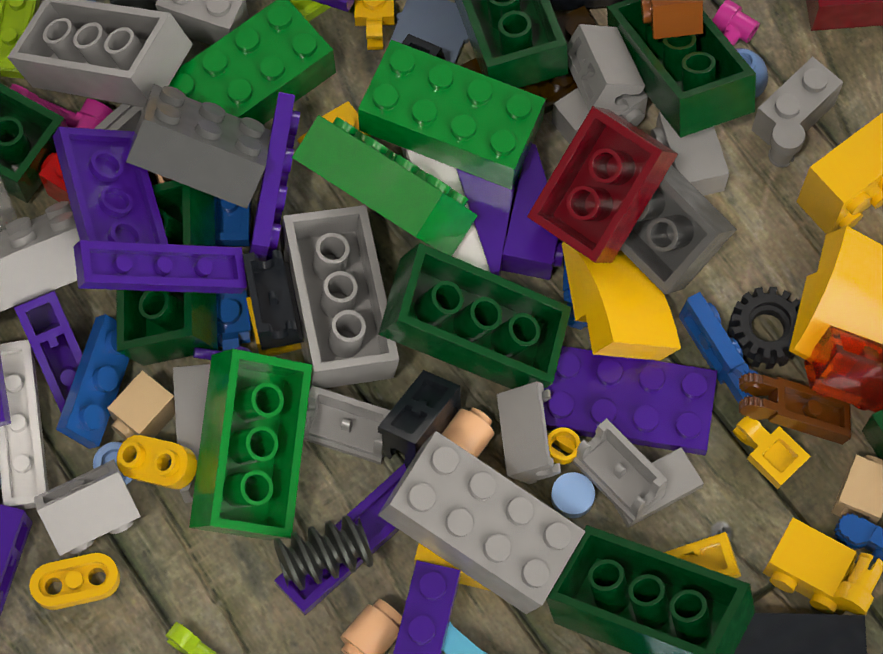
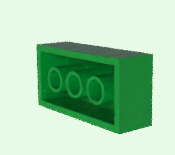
(257, 61)
(451, 114)
(386, 183)
(251, 445)

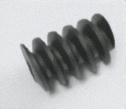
(323, 552)

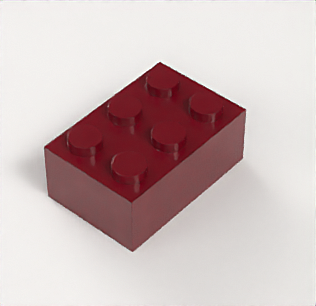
(602, 185)

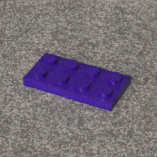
(275, 178)
(105, 192)
(643, 398)

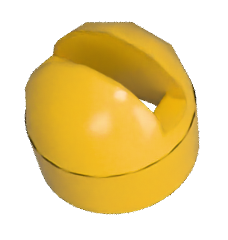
(567, 441)

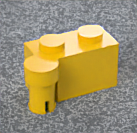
(823, 570)

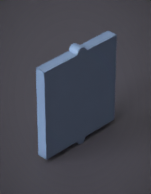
(434, 22)

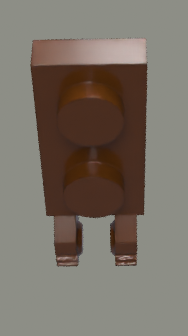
(795, 407)

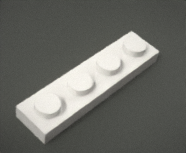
(21, 442)

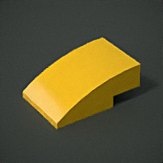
(842, 292)
(621, 308)

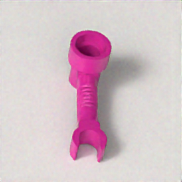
(734, 23)
(89, 116)

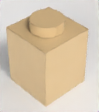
(142, 408)
(862, 489)

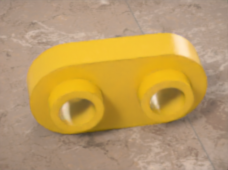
(153, 460)
(76, 581)

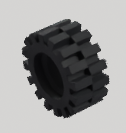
(764, 304)

